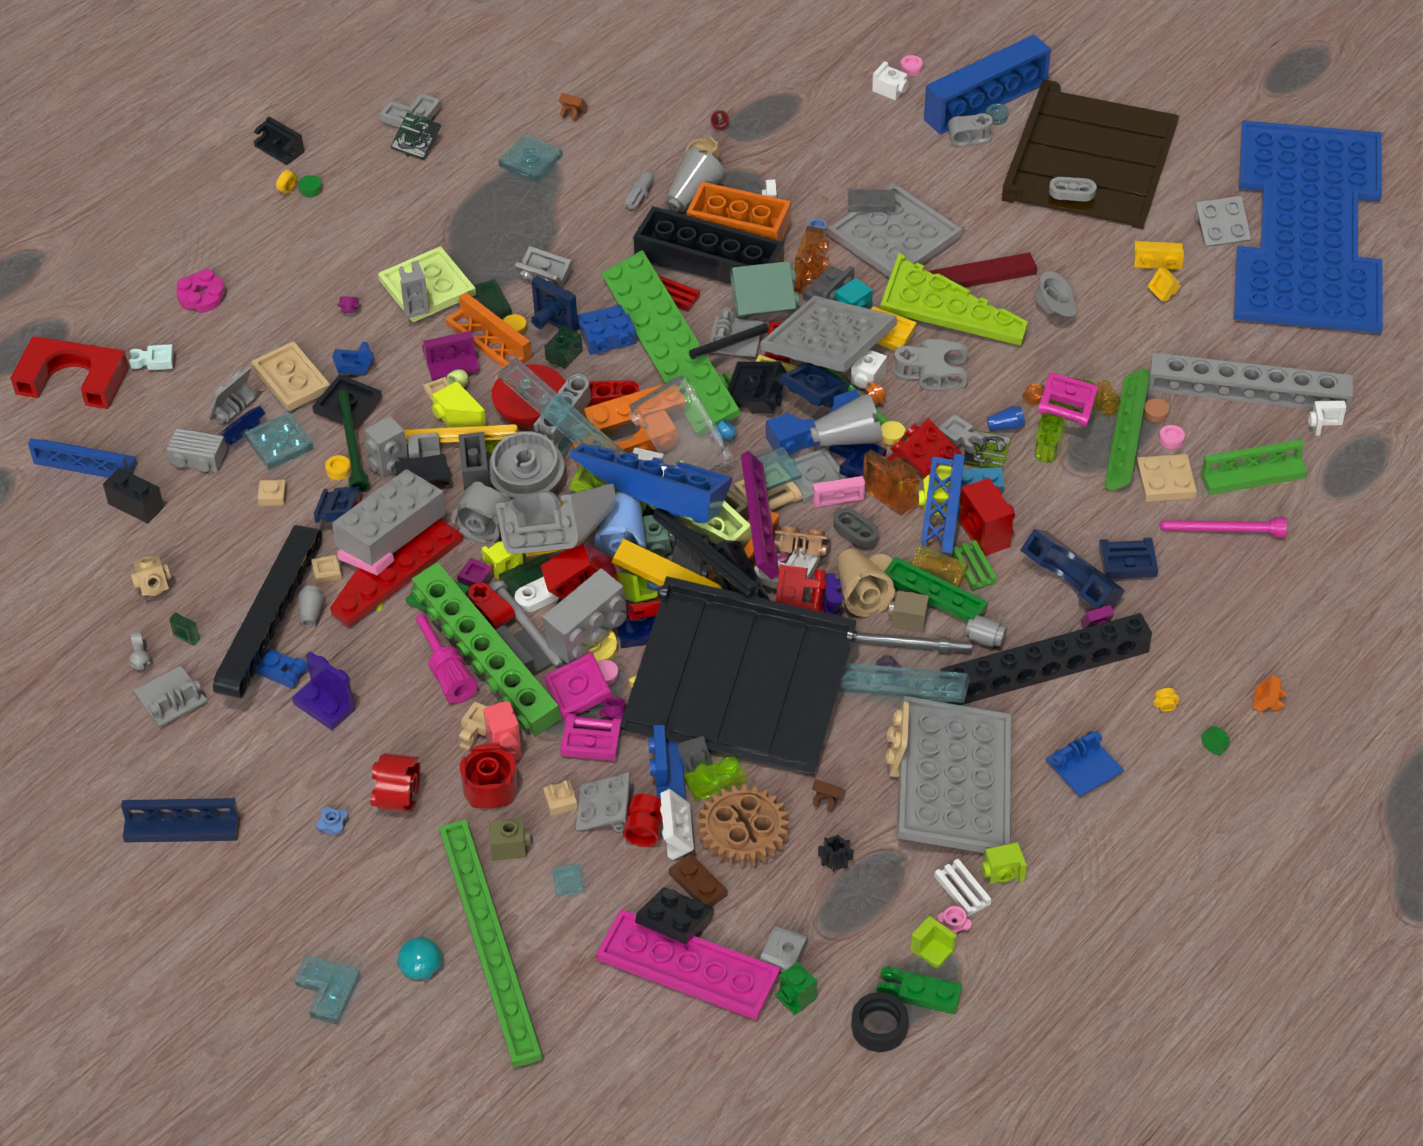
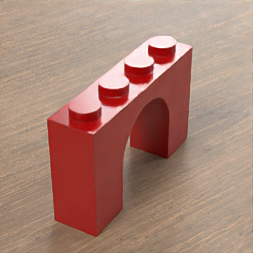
(46, 356)

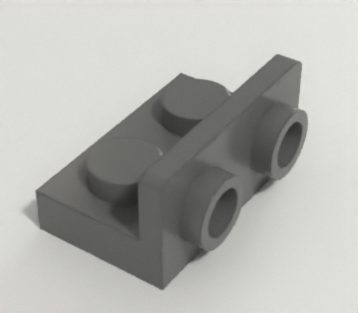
(828, 283)

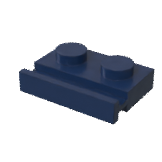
(336, 503)

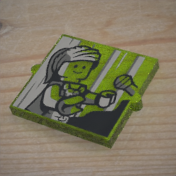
(991, 453)

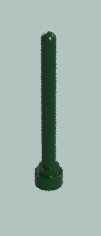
(357, 477)

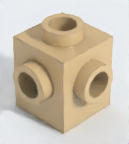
(150, 575)

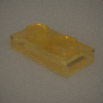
(940, 565)

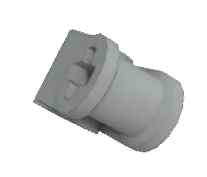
(968, 129)

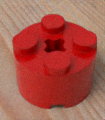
(489, 776)
(396, 782)

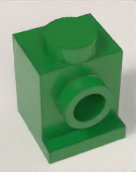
(796, 988)

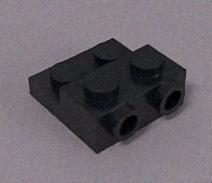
(757, 386)

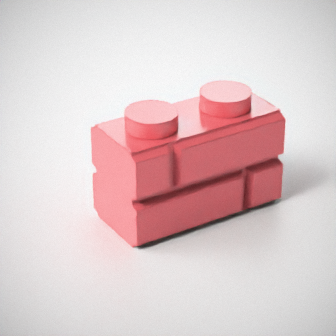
(503, 728)

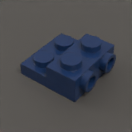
(814, 384)

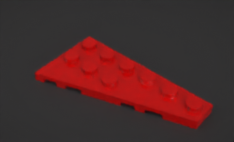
(368, 590)

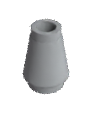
(310, 604)

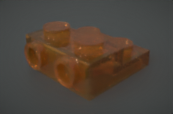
(811, 257)
(891, 482)

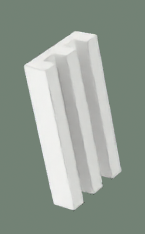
(941, 877)

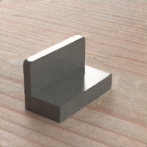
(525, 650)

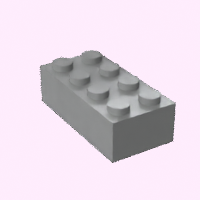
(389, 518)

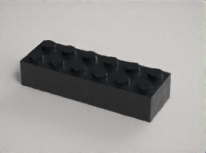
(701, 245)

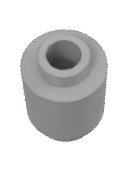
(986, 631)

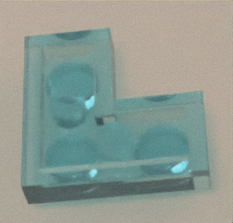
(332, 982)

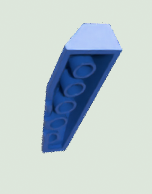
(677, 488)

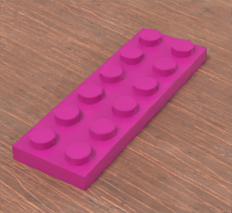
(694, 968)

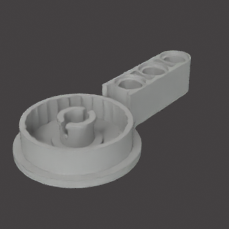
(535, 451)

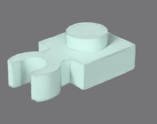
(155, 357)

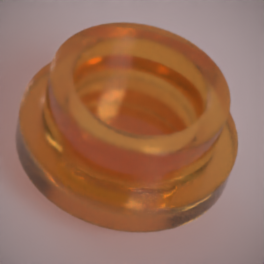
(1033, 394)

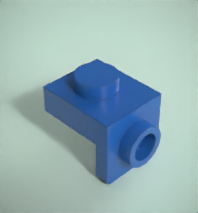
(353, 361)

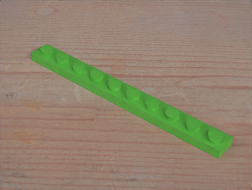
(490, 944)

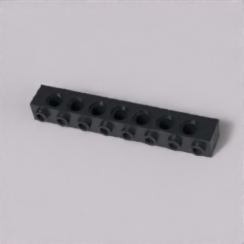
(1054, 657)

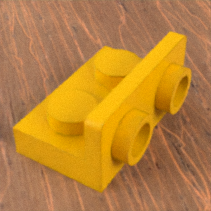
(1158, 255)

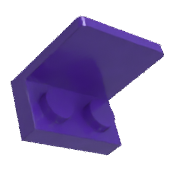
(327, 694)

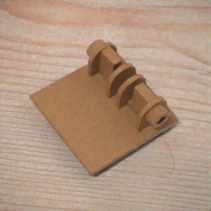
(815, 538)

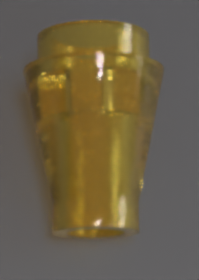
(1107, 399)

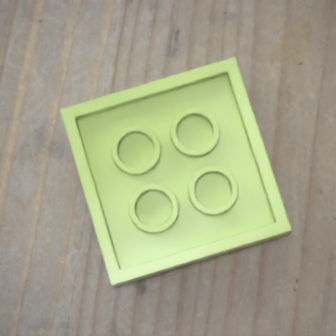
(442, 277)

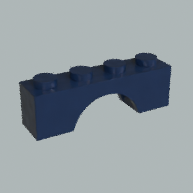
(1060, 559)

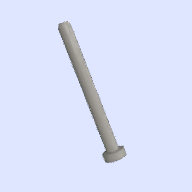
(501, 589)

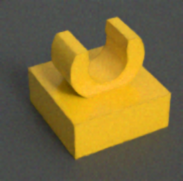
(1164, 284)

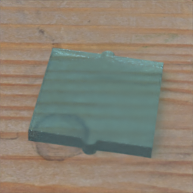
(778, 468)

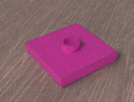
(578, 685)

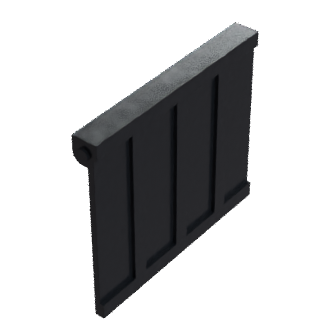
(741, 674)

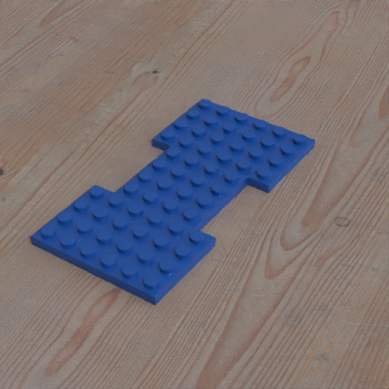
(1309, 227)

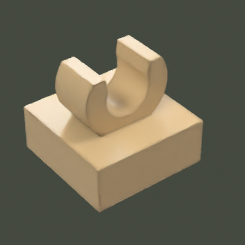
(560, 798)

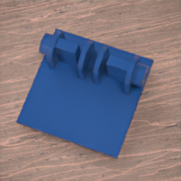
(1084, 763)

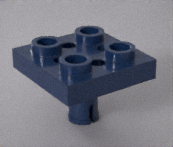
(553, 305)

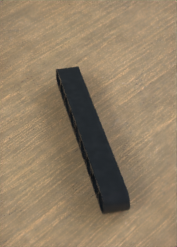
(267, 612)

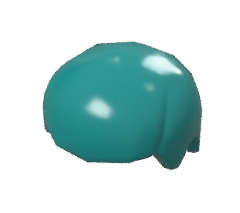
(420, 958)

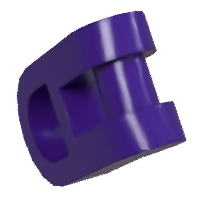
(831, 595)

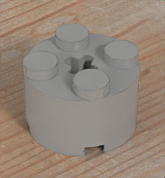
(478, 514)

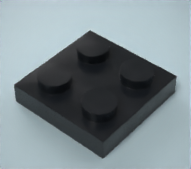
(361, 396)
(674, 915)

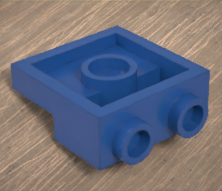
(606, 329)

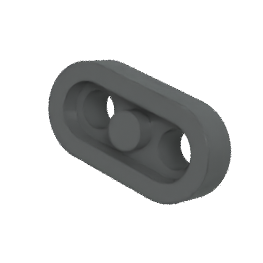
(859, 531)

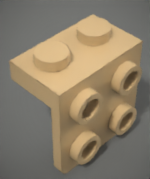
(898, 737)

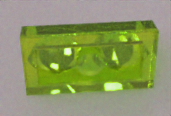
(712, 778)

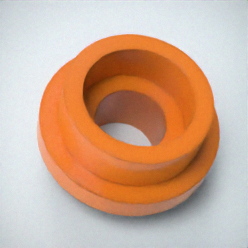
(876, 392)

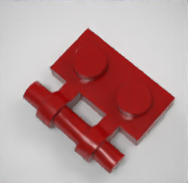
(792, 586)

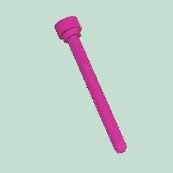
(1275, 526)

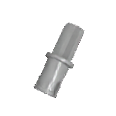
(639, 190)

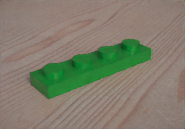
(940, 592)

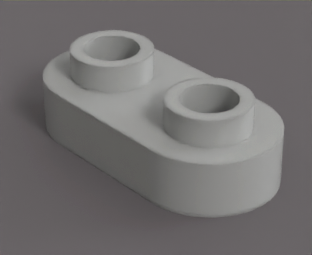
(1072, 189)

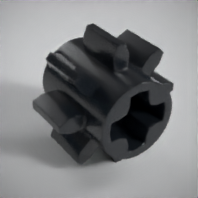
(835, 853)

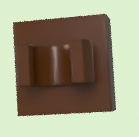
(827, 791)

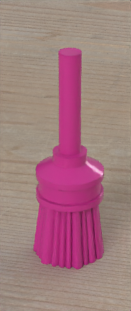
(448, 666)

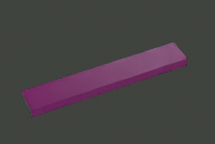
(759, 515)

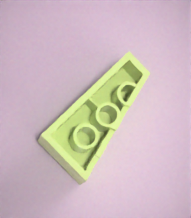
(724, 526)

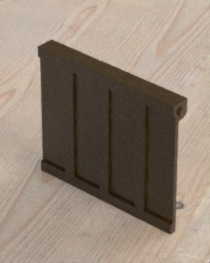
(1093, 140)

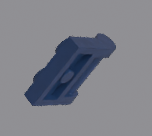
(1128, 558)

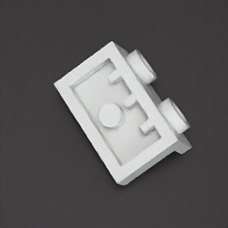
(676, 824)

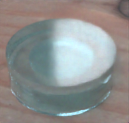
(998, 113)

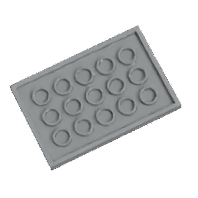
(955, 776)

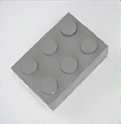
(585, 616)

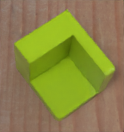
(635, 587)
(933, 942)

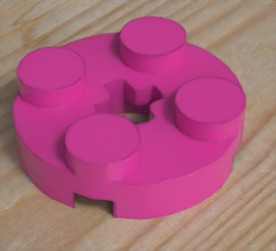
(189, 294)

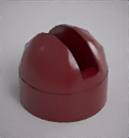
(715, 120)

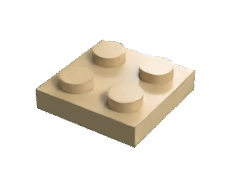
(1166, 477)

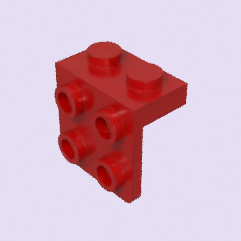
(921, 445)

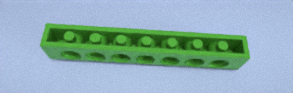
(436, 582)

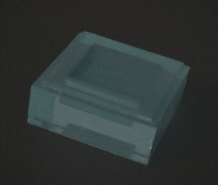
(568, 880)

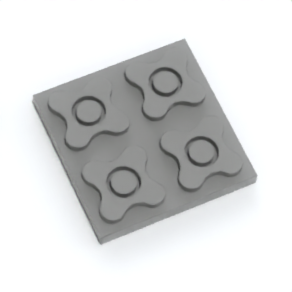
(910, 230)
(829, 333)

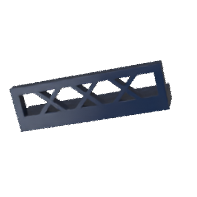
(181, 823)

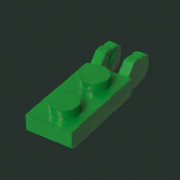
(921, 990)

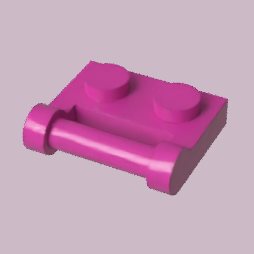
(1069, 392)
(590, 743)

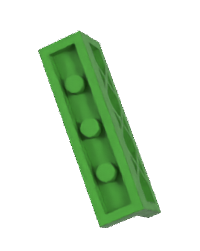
(1252, 471)

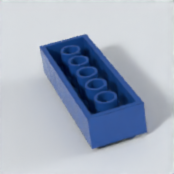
(987, 82)

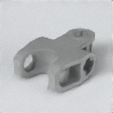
(932, 364)

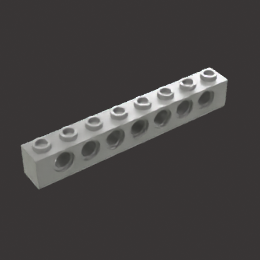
(1247, 382)

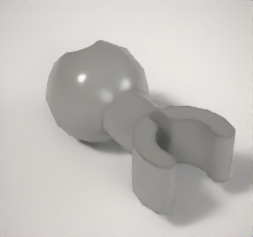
(139, 658)

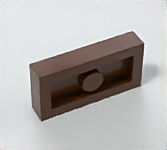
(697, 881)

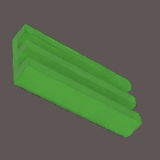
(975, 548)

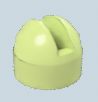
(459, 376)

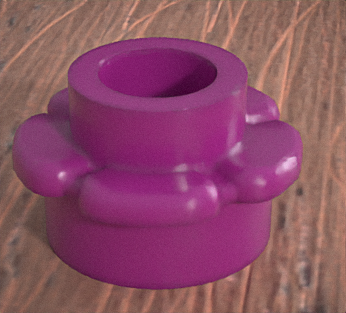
(349, 304)

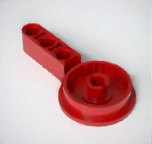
(519, 412)

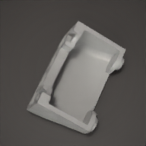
(540, 524)

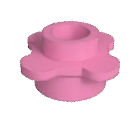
(954, 913)

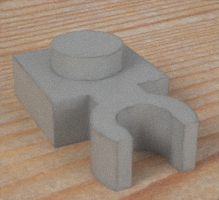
(960, 432)

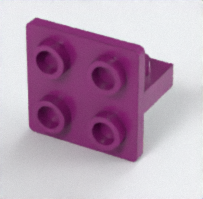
(450, 354)

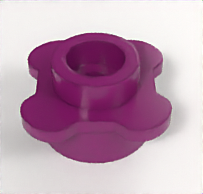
(613, 708)

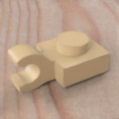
(473, 725)

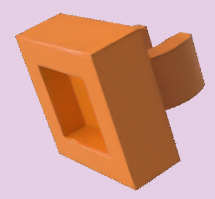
(1268, 694)

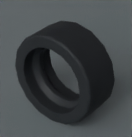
(883, 1002)

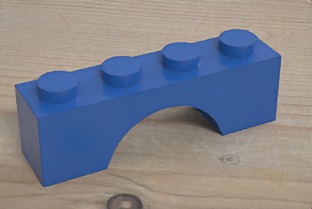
(793, 432)

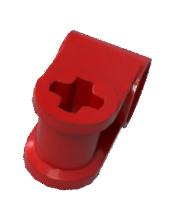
(491, 605)

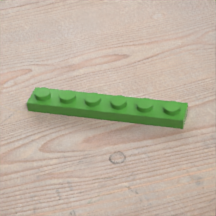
(1127, 430)

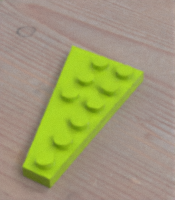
(939, 301)

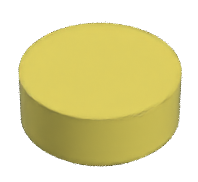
(892, 432)

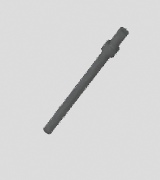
(943, 644)

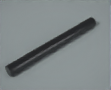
(728, 341)

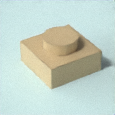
(272, 493)

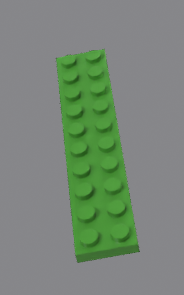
(666, 333)

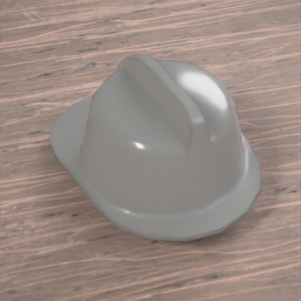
(1055, 295)

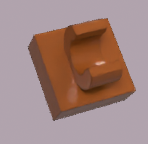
(572, 103)

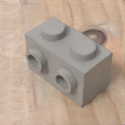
(385, 446)

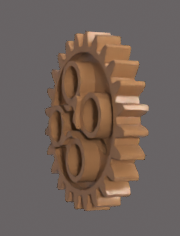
(721, 835)

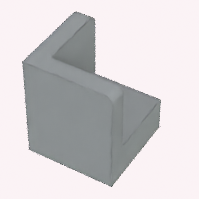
(423, 445)

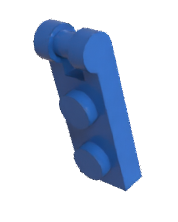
(275, 666)

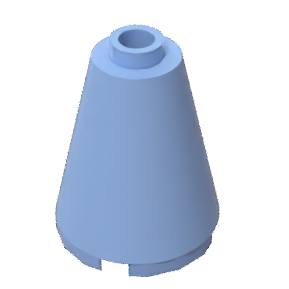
(621, 522)

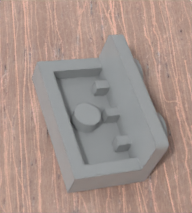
(545, 265)

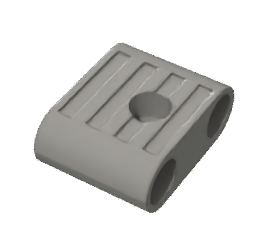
(784, 948)

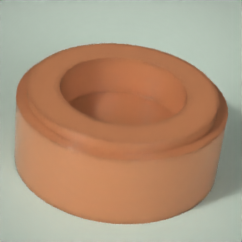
(1156, 410)

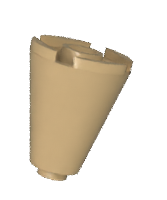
(863, 584)

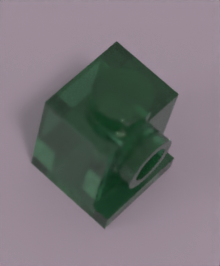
(563, 347)

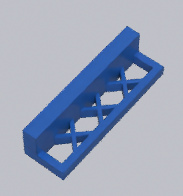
(79, 458)
(952, 502)

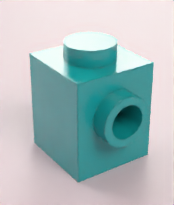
(855, 294)

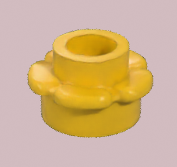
(1166, 699)

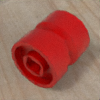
(643, 820)

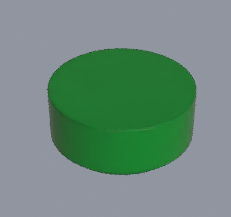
(310, 186)
(1215, 740)

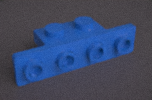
(666, 764)

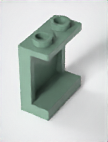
(763, 289)

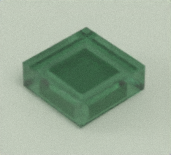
(184, 629)

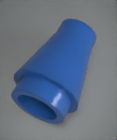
(1007, 419)

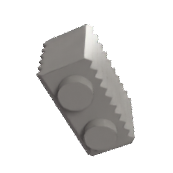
(196, 450)

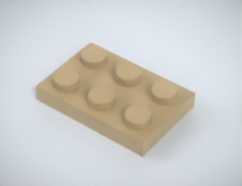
(290, 376)

